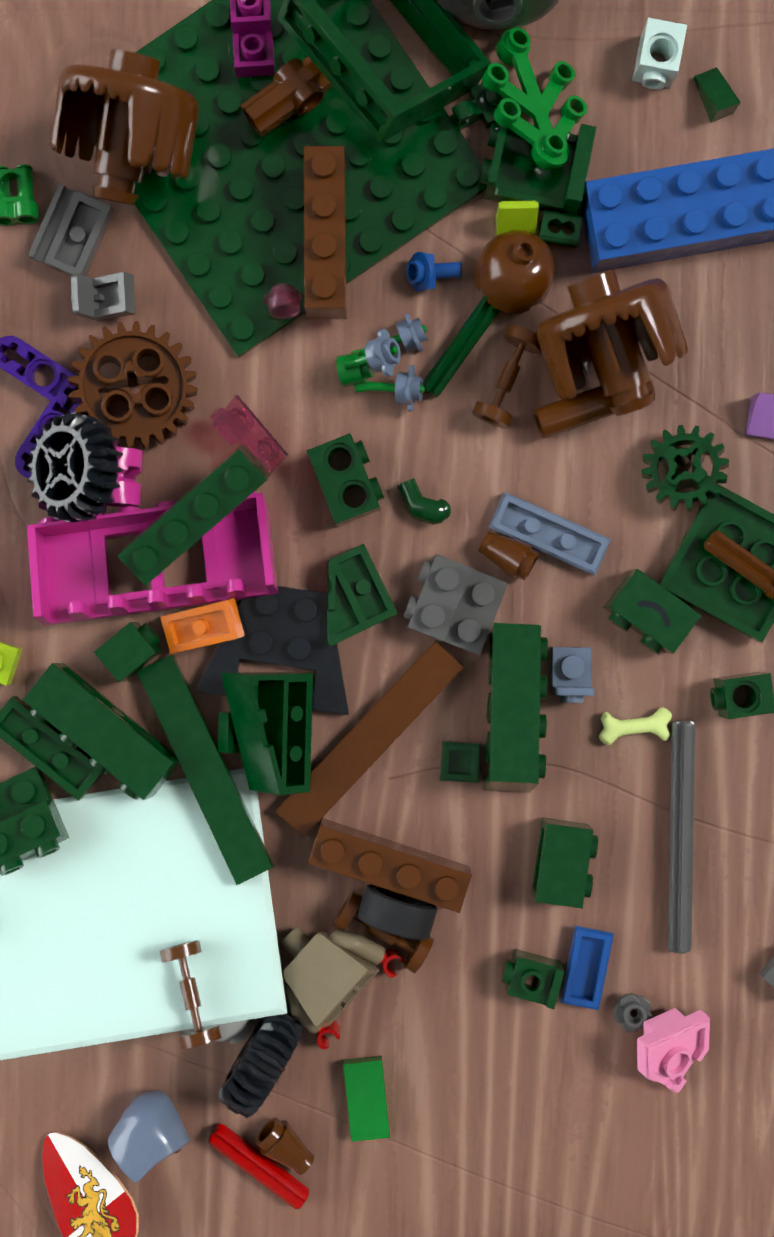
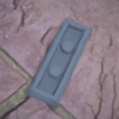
(549, 533)

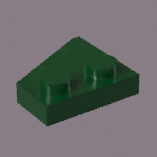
(354, 595)

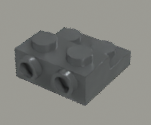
(455, 603)

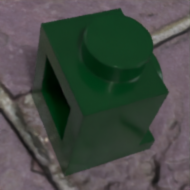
(526, 964)

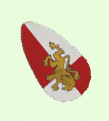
(85, 1191)

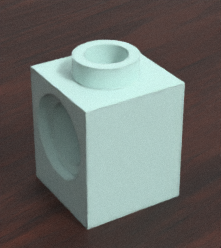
(662, 38)

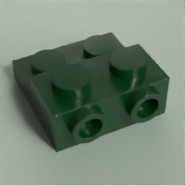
(27, 820)

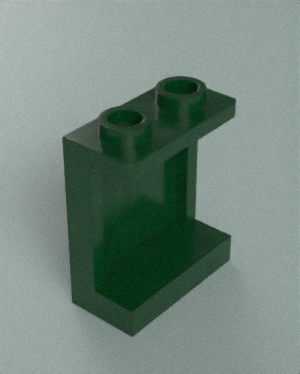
(516, 176)

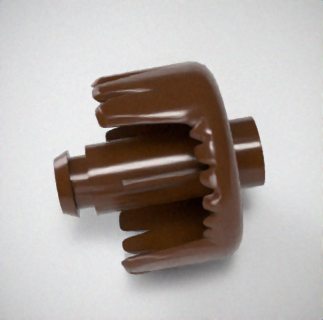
(129, 119)
(607, 331)

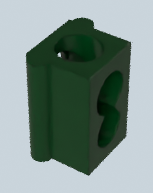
(561, 221)

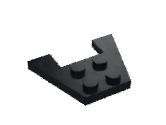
(285, 632)

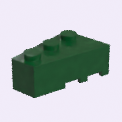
(273, 728)

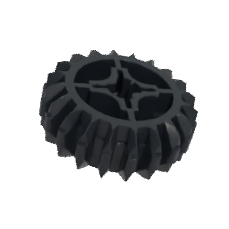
(75, 467)
(260, 1064)

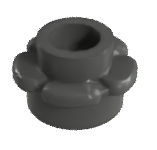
(628, 1003)

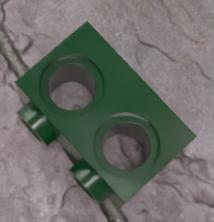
(336, 483)

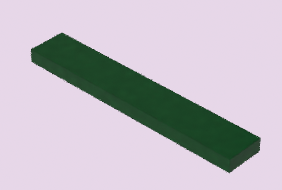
(205, 769)

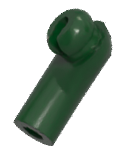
(423, 508)

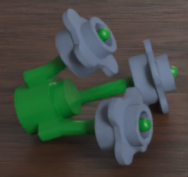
(383, 355)

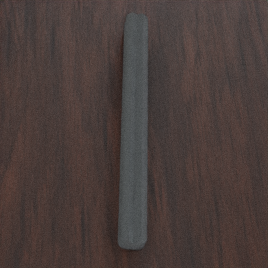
(681, 836)

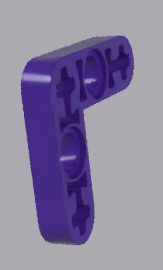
(56, 392)

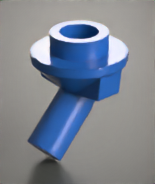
(428, 271)

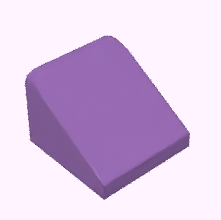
(761, 416)

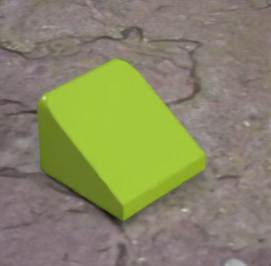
(517, 216)

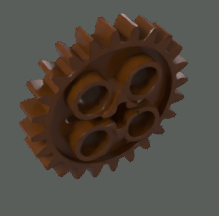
(126, 351)

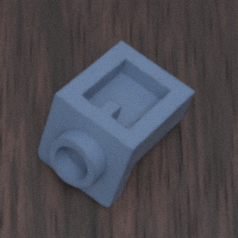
(571, 673)

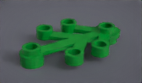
(548, 144)

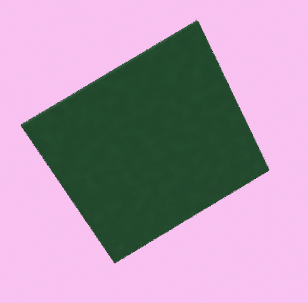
(241, 208)

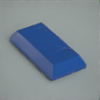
(587, 967)

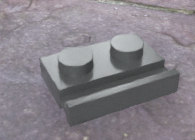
(71, 232)

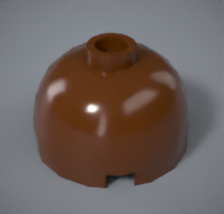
(515, 271)

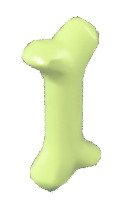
(654, 724)

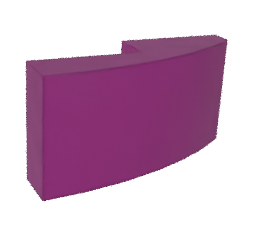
(252, 38)

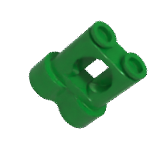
(22, 207)

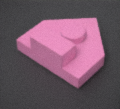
(671, 1046)

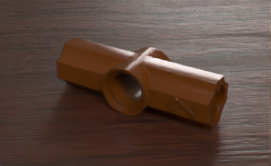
(294, 89)

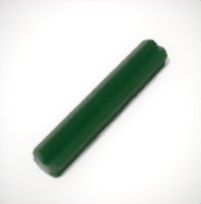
(460, 348)

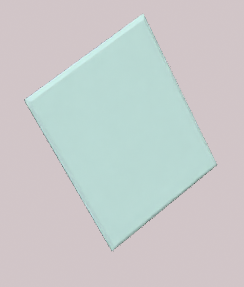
(92, 916)

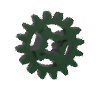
(696, 455)

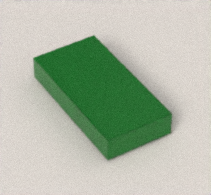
(366, 1098)

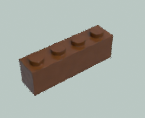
(325, 232)
(390, 865)

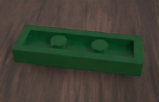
(46, 750)

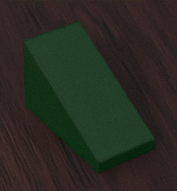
(716, 94)

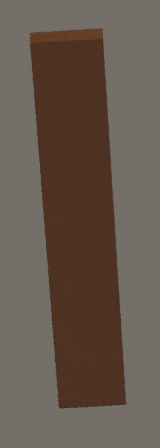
(370, 738)

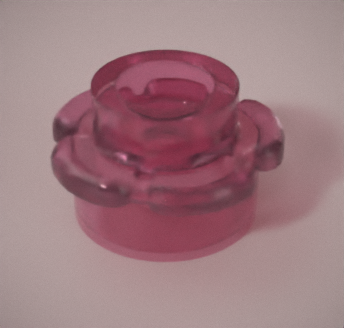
(283, 301)

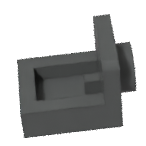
(103, 296)

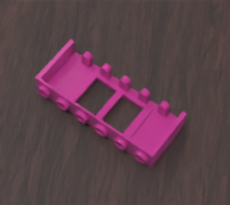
(73, 567)

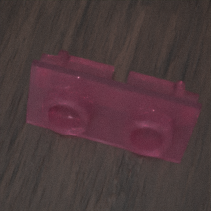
(240, 425)

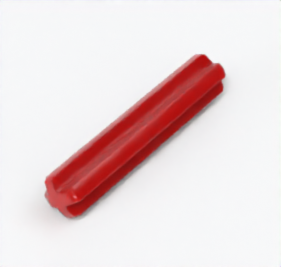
(259, 1166)

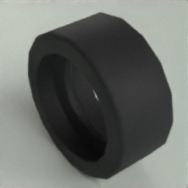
(397, 913)

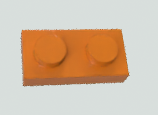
(202, 626)

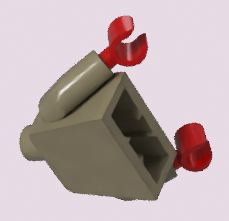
(329, 976)

